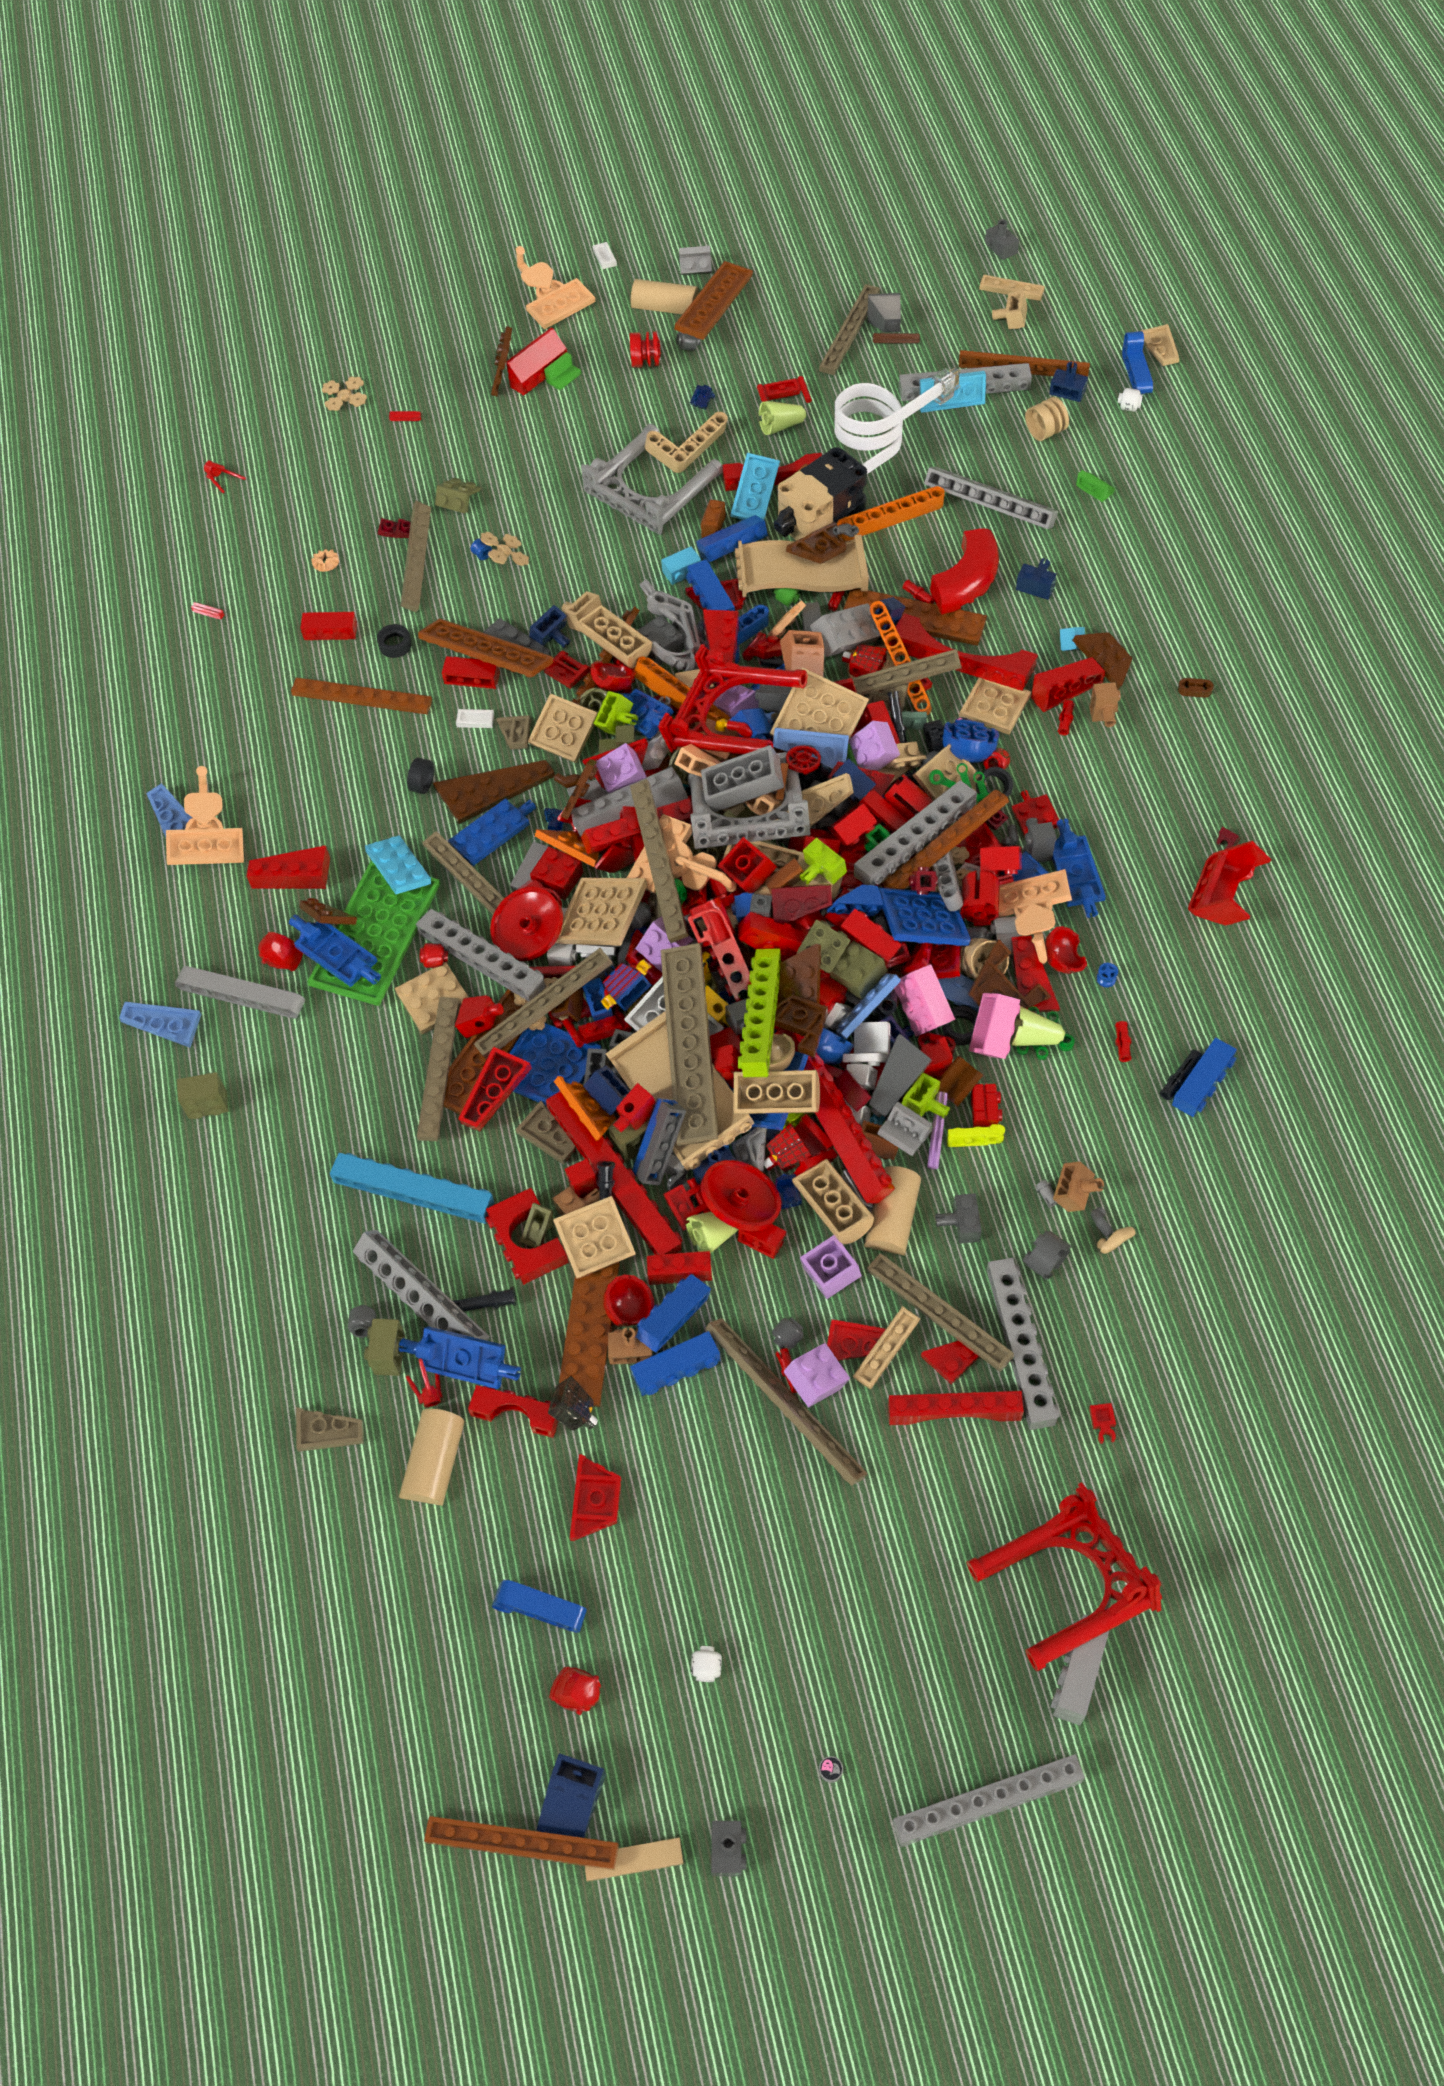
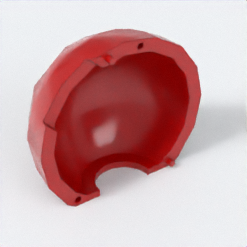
(612, 676)
(1062, 951)
(627, 1300)

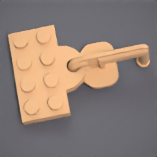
(554, 299)
(204, 837)
(693, 869)
(1033, 903)

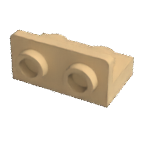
(908, 756)

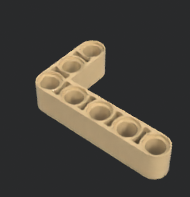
(680, 458)

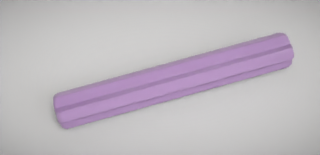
(936, 1136)

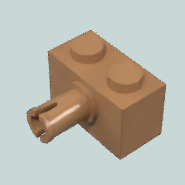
(1104, 703)
(1075, 1185)
(568, 1201)
(626, 1348)

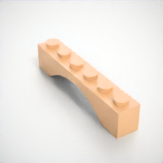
(694, 760)

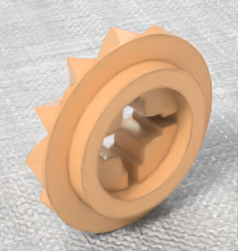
(330, 563)

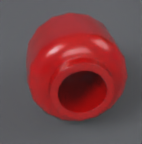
(998, 758)
(433, 955)

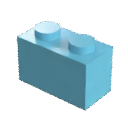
(676, 565)

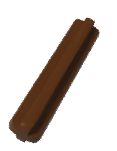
(896, 338)

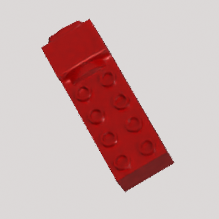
(720, 936)

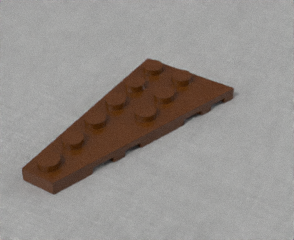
(482, 791)

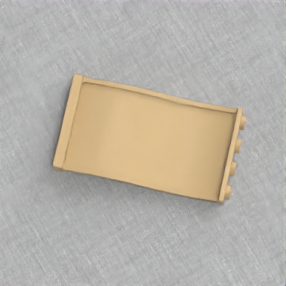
(769, 566)
(646, 1061)

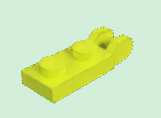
(975, 1136)

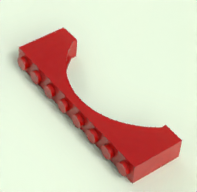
(1008, 670)

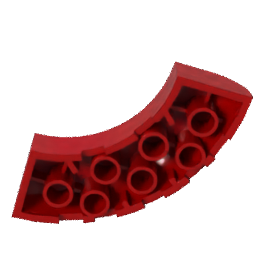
(970, 575)

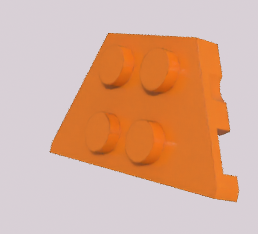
(569, 843)
(586, 1107)

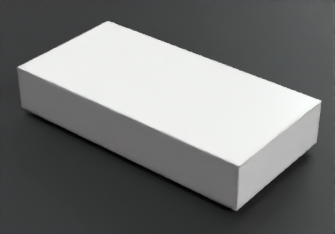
(604, 255)
(475, 718)

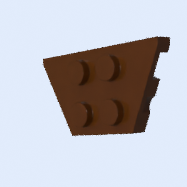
(819, 545)
(1107, 653)
(801, 975)

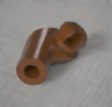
(568, 781)

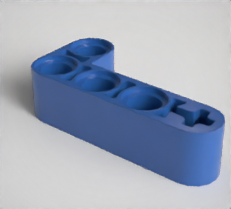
(1136, 363)
(751, 624)
(539, 1605)

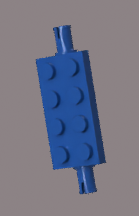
(648, 711)
(491, 830)
(1074, 856)
(335, 951)
(461, 1357)

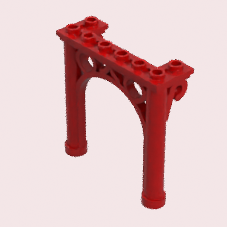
(712, 670)
(1079, 1515)

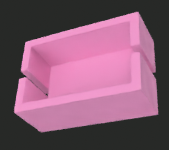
(923, 1000)
(994, 1025)

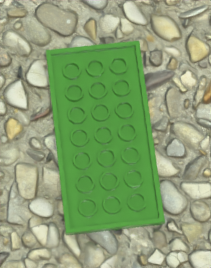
(383, 928)

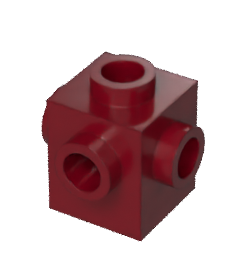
(930, 880)

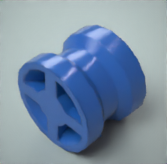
(480, 549)
(1111, 971)

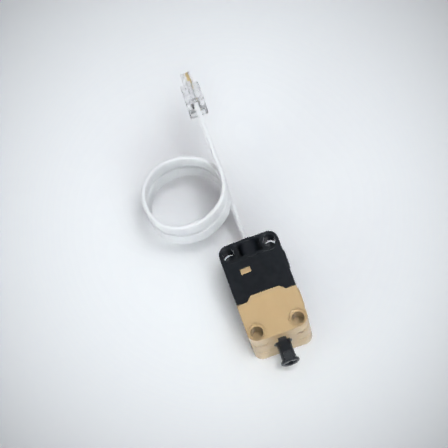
(835, 481)

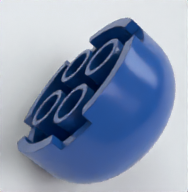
(970, 740)
(833, 1047)

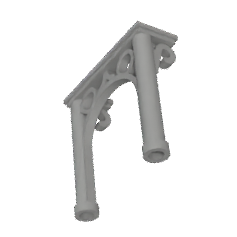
(658, 509)
(752, 828)

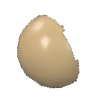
(782, 1052)

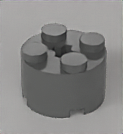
(1047, 1254)

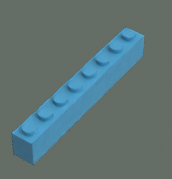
(411, 1187)

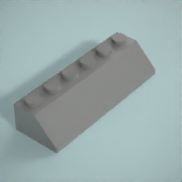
(665, 789)

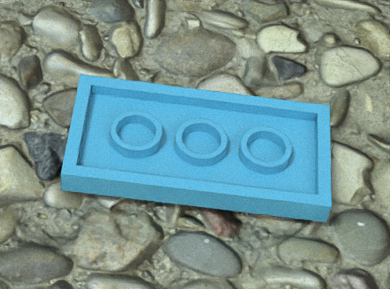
(970, 393)
(755, 487)
(397, 864)

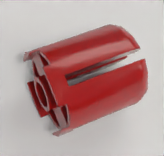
(907, 798)
(980, 897)

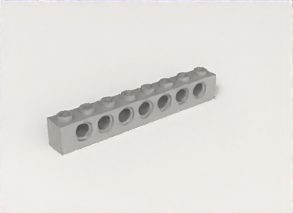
(998, 379)
(991, 497)
(915, 834)
(481, 955)
(414, 1286)
(1036, 1416)
(988, 1800)

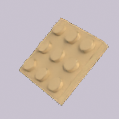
(995, 705)
(563, 728)
(947, 763)
(422, 995)
(594, 1237)

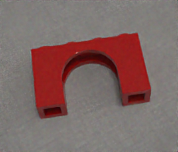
(527, 1263)

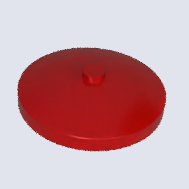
(527, 923)
(740, 1195)

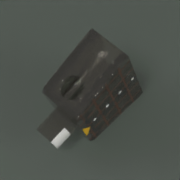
(572, 1405)

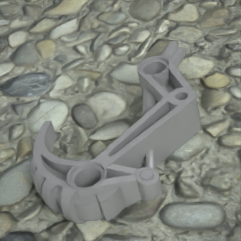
(681, 613)

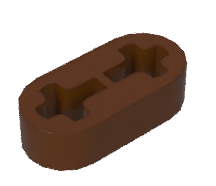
(1195, 687)

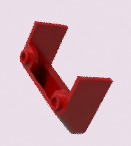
(615, 857)
(1220, 880)

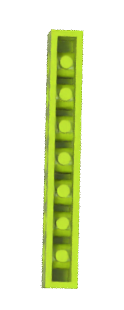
(761, 1013)

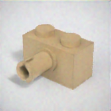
(1014, 312)
(580, 608)

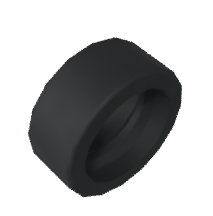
(395, 650)
(1000, 773)
(420, 775)
(961, 1012)

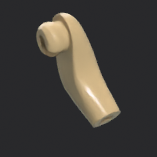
(1115, 1240)

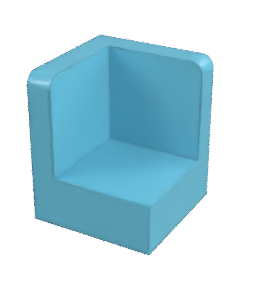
(1067, 635)

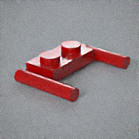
(784, 389)
(599, 1029)

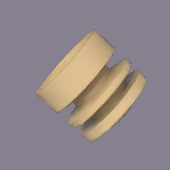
(1047, 418)
(978, 949)

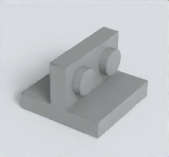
(695, 260)
(905, 1129)

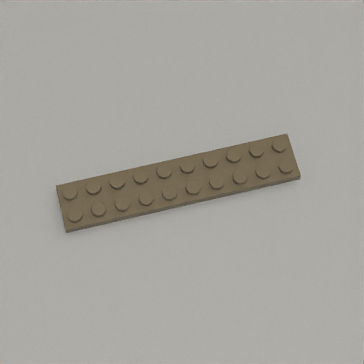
(689, 1042)

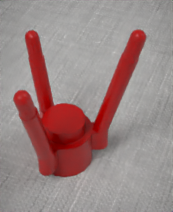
(214, 470)
(430, 1396)

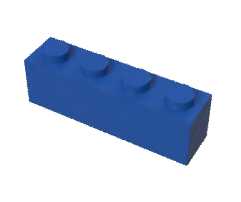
(727, 539)
(708, 587)
(1204, 1077)
(672, 1312)
(675, 1363)

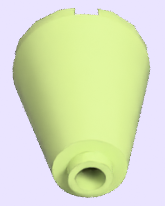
(779, 416)
(1035, 1030)
(708, 1231)

